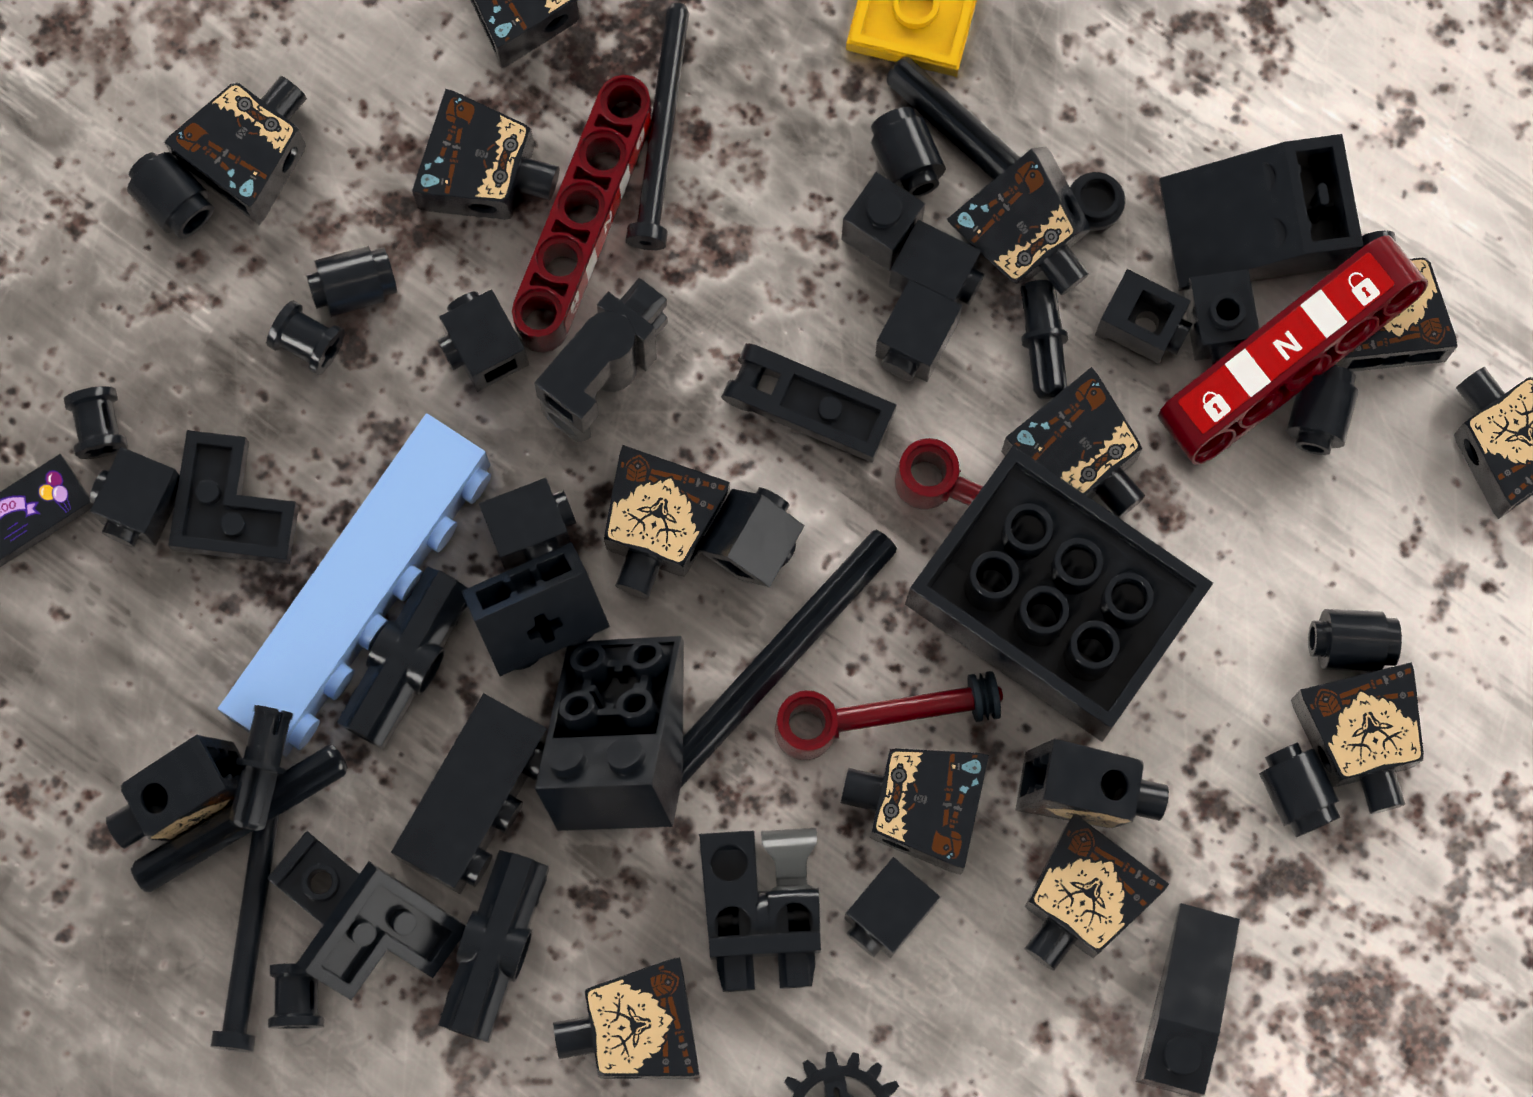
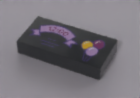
(39, 506)

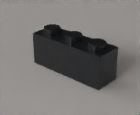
(473, 795)

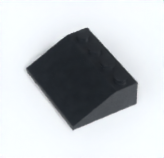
(1057, 593)

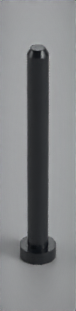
(647, 232)
(247, 944)

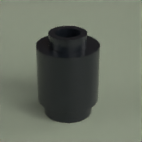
(907, 151)
(169, 194)
(352, 280)
(1324, 411)
(1355, 640)
(1300, 789)

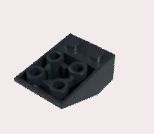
(1264, 212)
(615, 736)

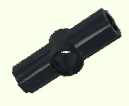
(404, 658)
(494, 946)

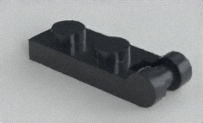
(810, 402)

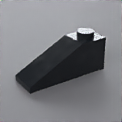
(1189, 1002)

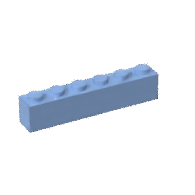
(360, 580)

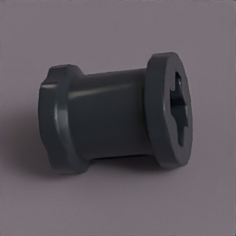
(305, 337)
(95, 422)
(294, 998)

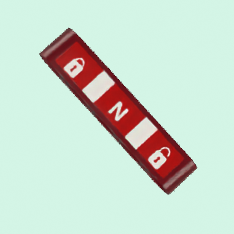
(582, 186)
(1292, 349)

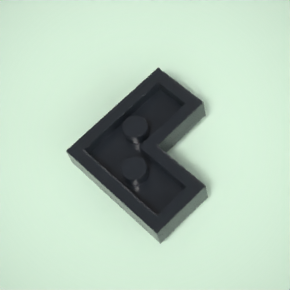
(213, 514)
(374, 918)

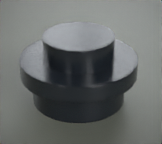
(1099, 198)

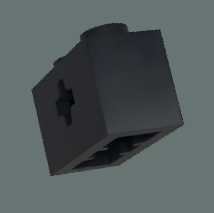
(536, 609)

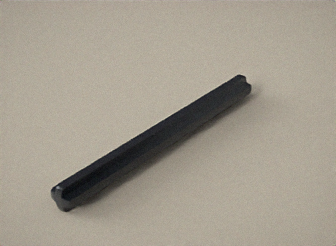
(784, 650)

